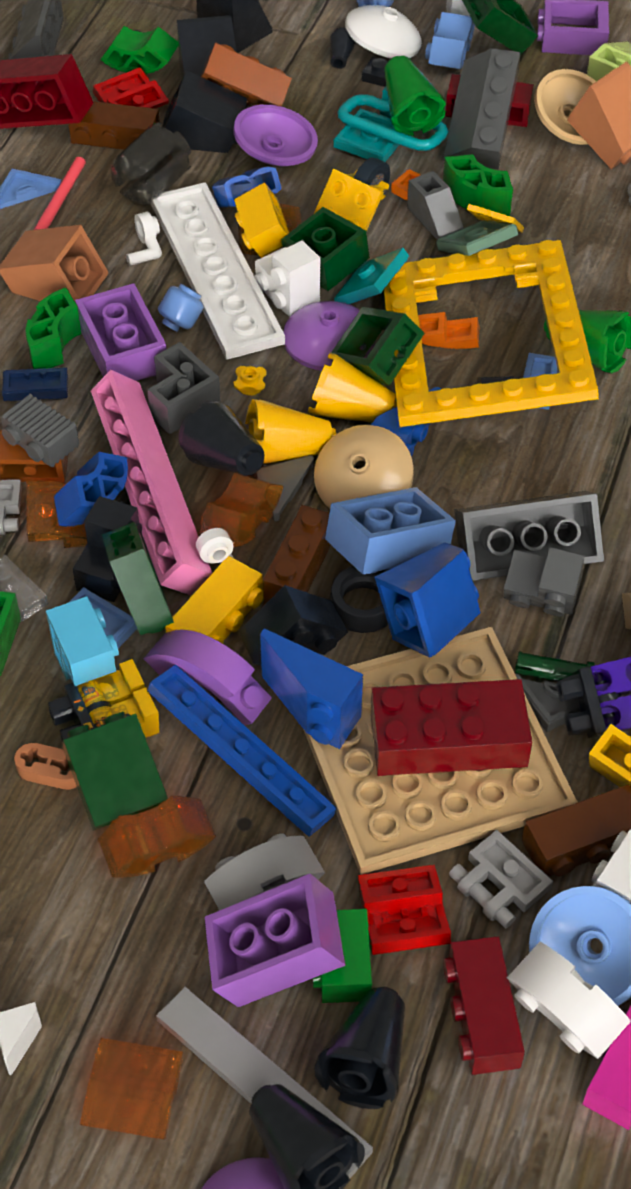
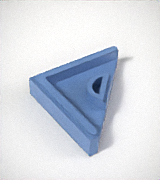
(23, 186)

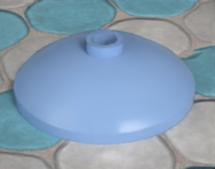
(570, 924)

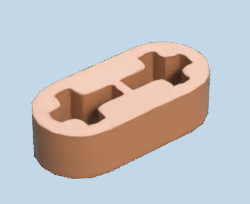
(48, 768)

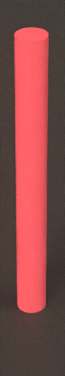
(61, 194)

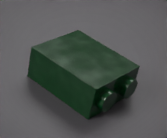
(113, 769)

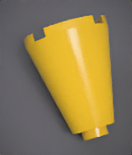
(350, 393)
(286, 432)

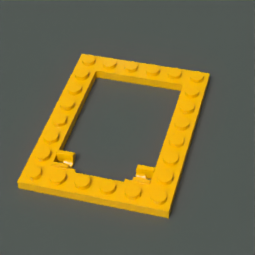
(531, 265)

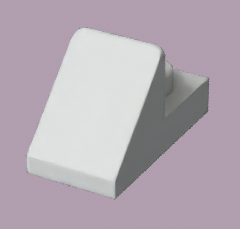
(17, 1033)

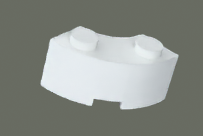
(578, 1009)

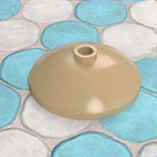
(557, 98)
(386, 466)

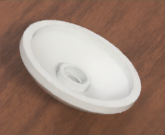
(383, 31)

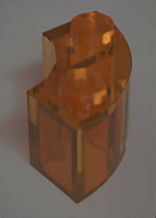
(242, 508)
(167, 831)

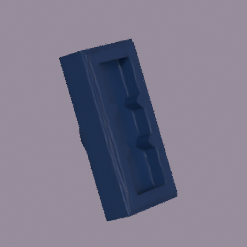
(41, 383)

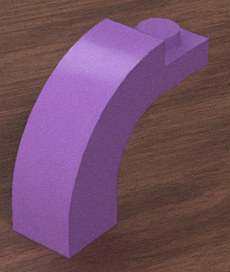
(214, 668)

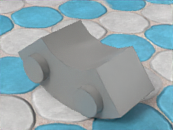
(262, 869)

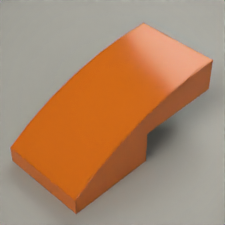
(451, 333)

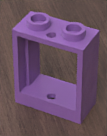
(573, 39)

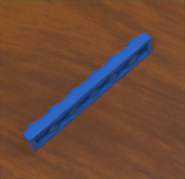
(242, 750)

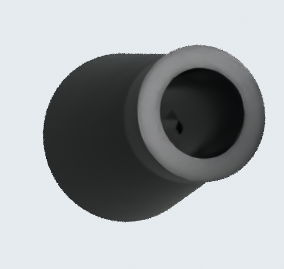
(341, 47)

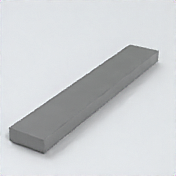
(233, 1055)

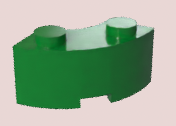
(138, 49)
(477, 184)
(52, 329)

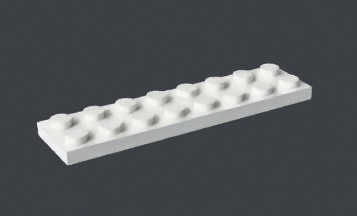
(217, 271)

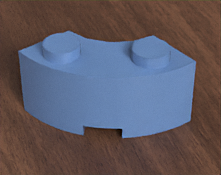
(450, 40)

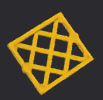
(485, 214)

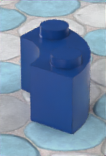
(101, 476)

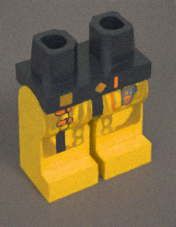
(106, 696)

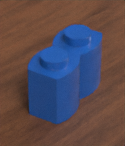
(232, 187)

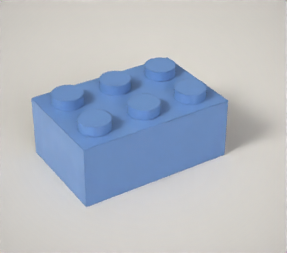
(387, 528)

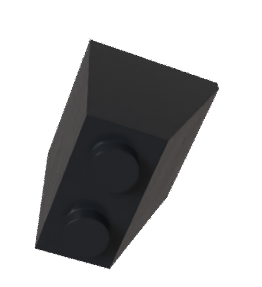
(247, 19)
(198, 37)
(204, 113)

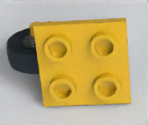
(357, 194)

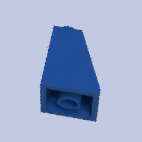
(429, 598)

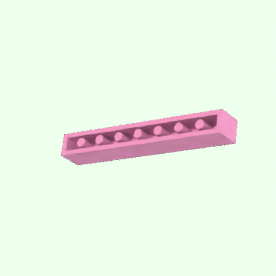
(151, 483)

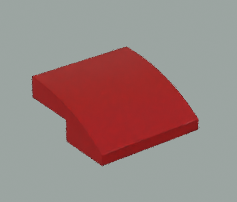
(132, 90)
(404, 909)

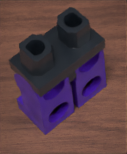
(599, 698)

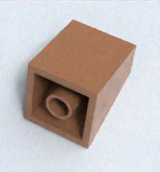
(605, 116)
(51, 261)

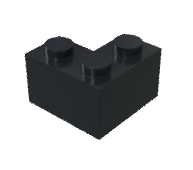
(93, 566)
(297, 617)

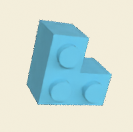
(81, 642)

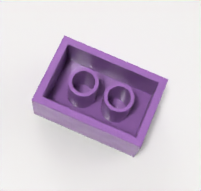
(120, 332)
(274, 941)

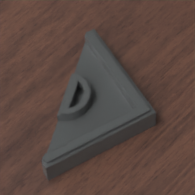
(288, 475)
(547, 704)

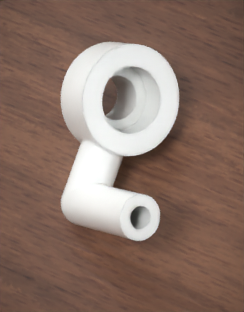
(147, 228)
(214, 545)

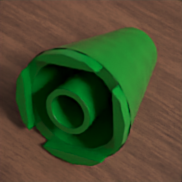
(412, 97)
(606, 337)

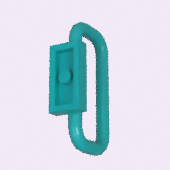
(384, 132)

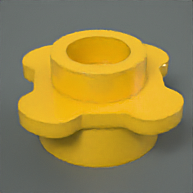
(250, 379)

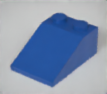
(313, 688)

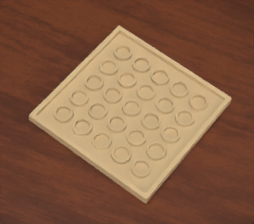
(425, 813)

